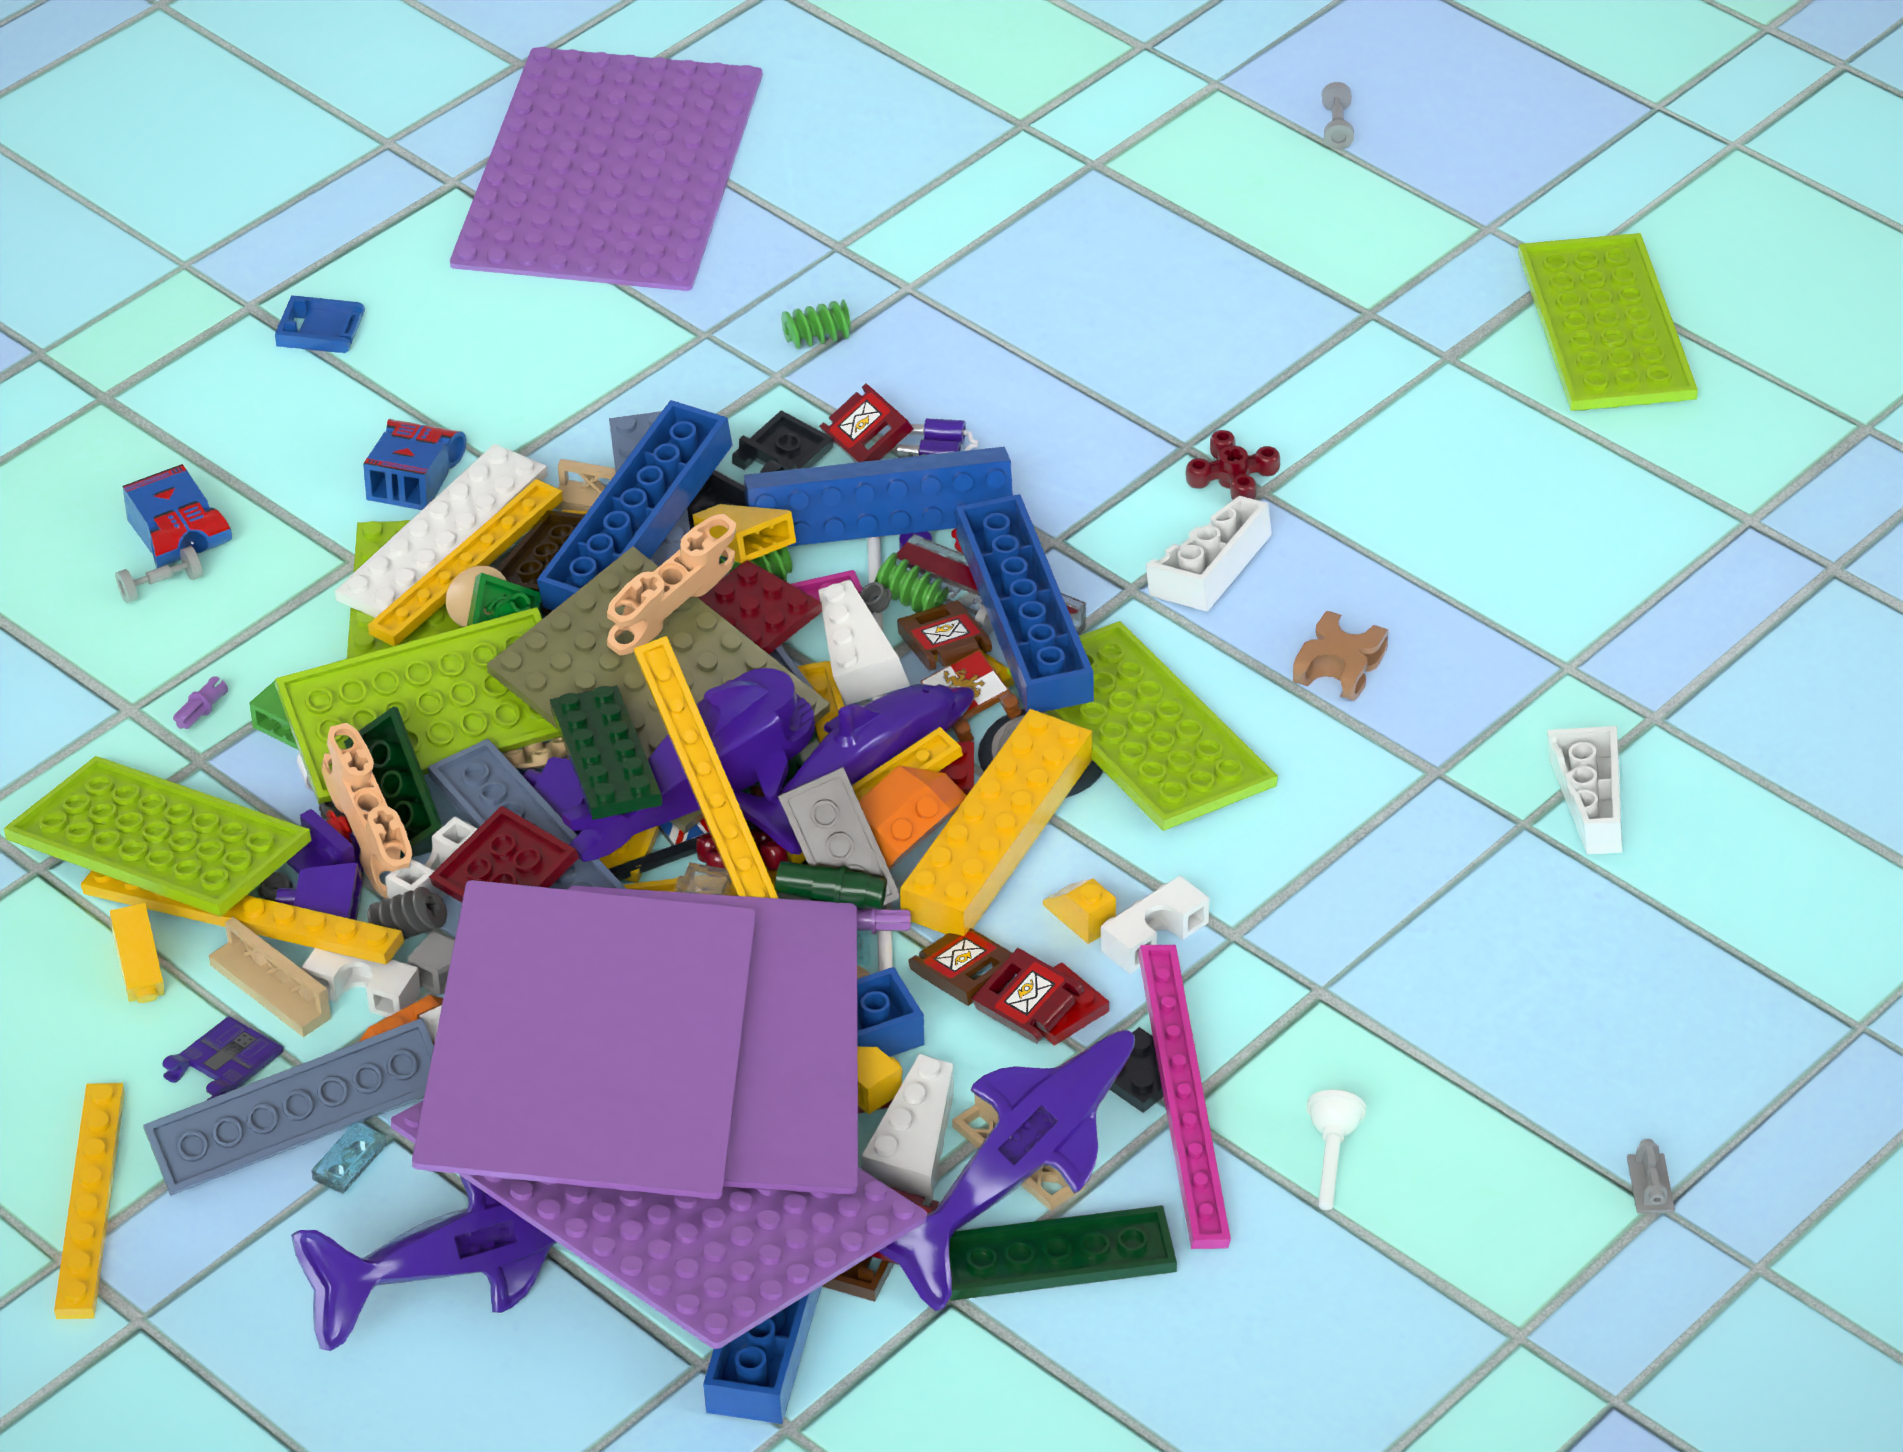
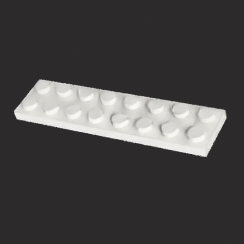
(439, 529)

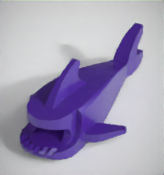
(755, 730)

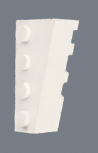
(1590, 782)

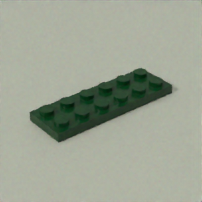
(605, 752)
(1060, 1252)

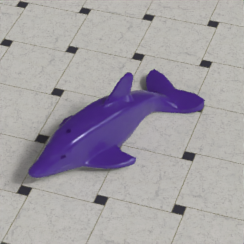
(862, 742)
(1042, 1121)
(461, 1242)

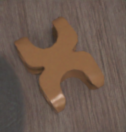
(1340, 655)

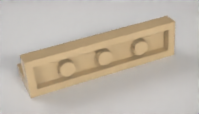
(577, 494)
(271, 979)
(977, 1136)

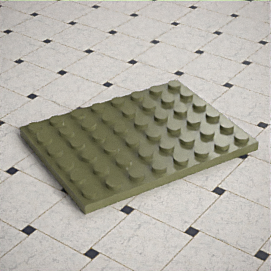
(572, 656)

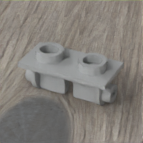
(1650, 1179)

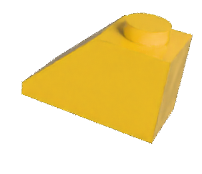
(1083, 908)
(877, 1078)

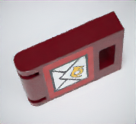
(862, 420)
(1033, 996)

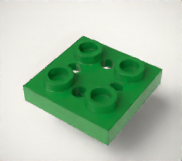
(499, 599)

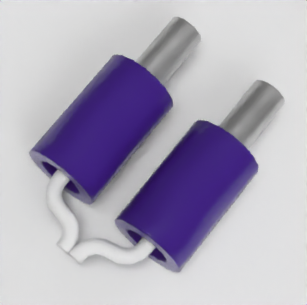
(939, 437)

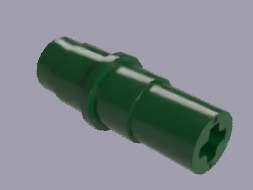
(831, 885)

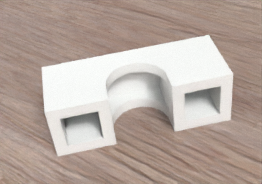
(444, 843)
(1172, 908)
(387, 986)

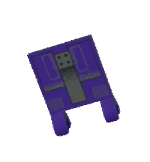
(225, 1053)

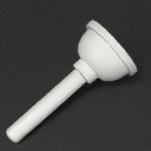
(1335, 1116)

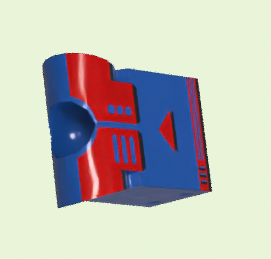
(411, 463)
(172, 515)

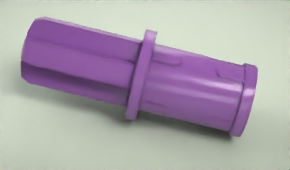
(200, 703)
(883, 920)

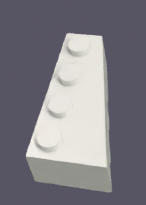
(1212, 556)
(857, 647)
(912, 1132)

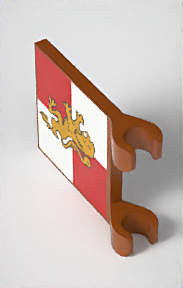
(978, 674)

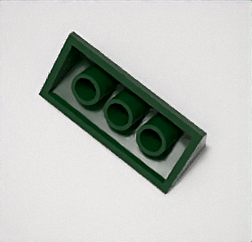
(401, 779)

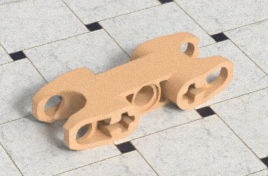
(653, 597)
(355, 789)

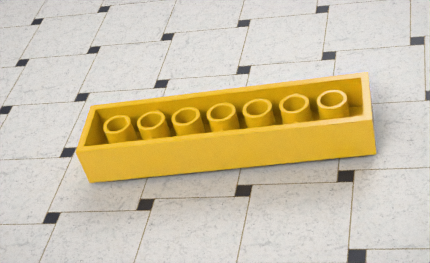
(996, 824)

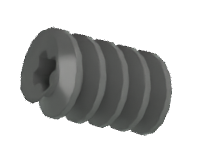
(411, 913)

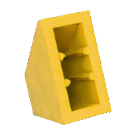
(756, 532)
(137, 953)

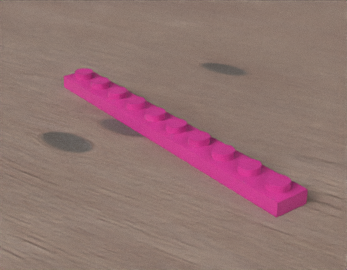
(1184, 1098)

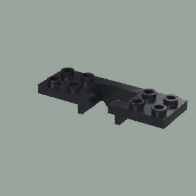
(778, 445)

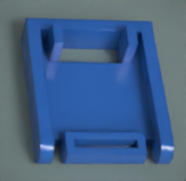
(326, 326)

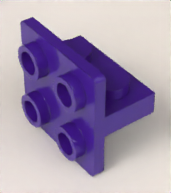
(326, 847)

